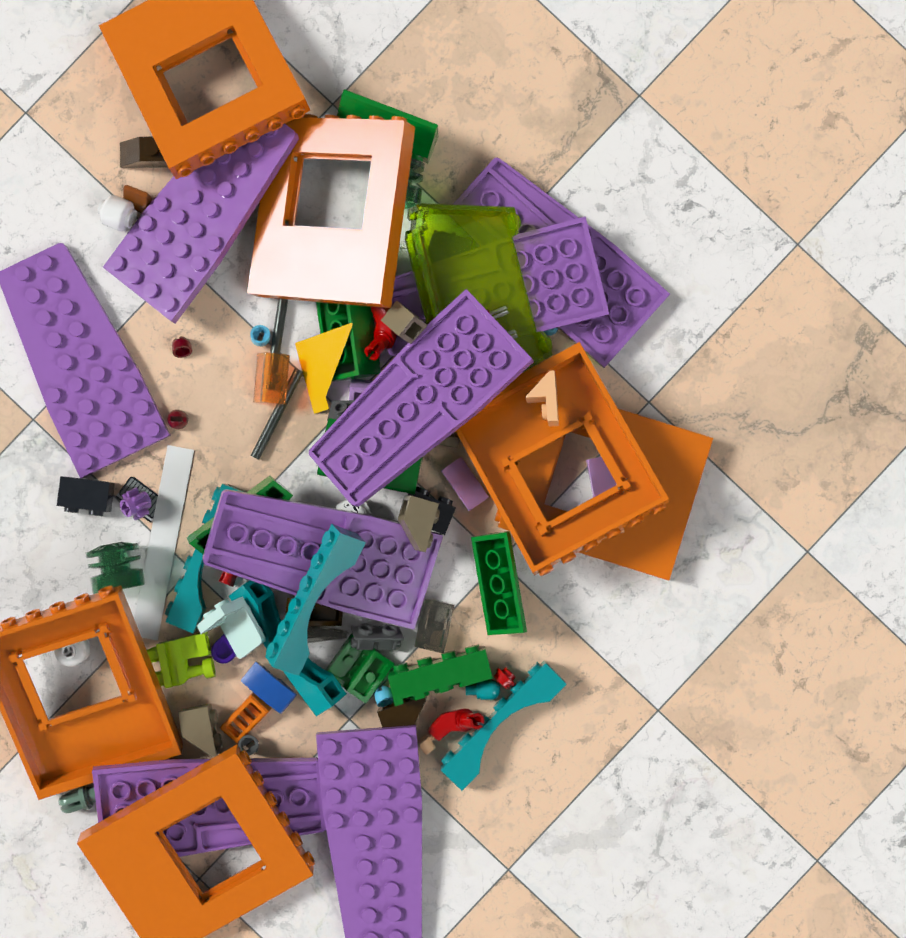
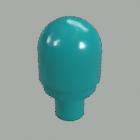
(484, 690)

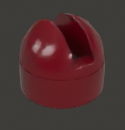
(177, 349)
(176, 424)

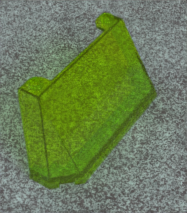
(473, 251)

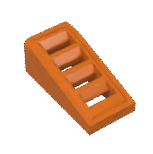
(256, 706)

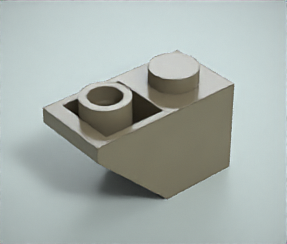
(404, 322)
(417, 521)
(199, 728)

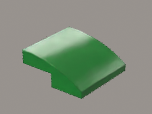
(359, 670)

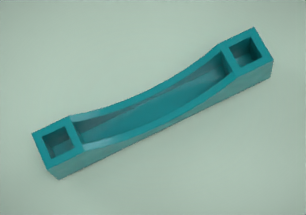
(336, 554)
(189, 603)
(314, 684)
(538, 687)

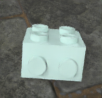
(237, 624)

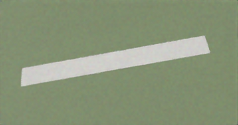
(163, 540)

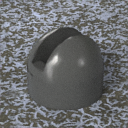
(245, 740)

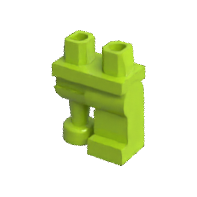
(174, 659)

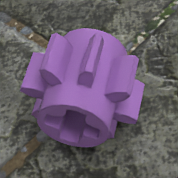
(135, 504)

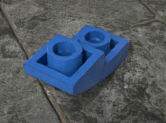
(268, 687)

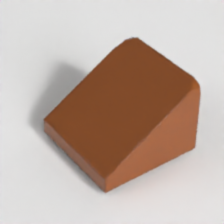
(138, 197)

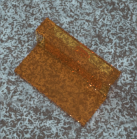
(271, 378)

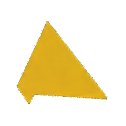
(319, 361)

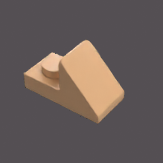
(546, 392)

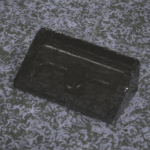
(434, 625)

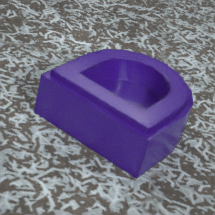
(222, 650)

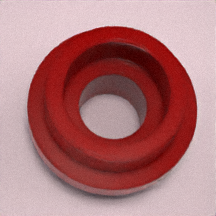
(505, 677)

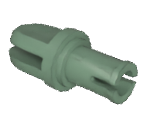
(78, 799)

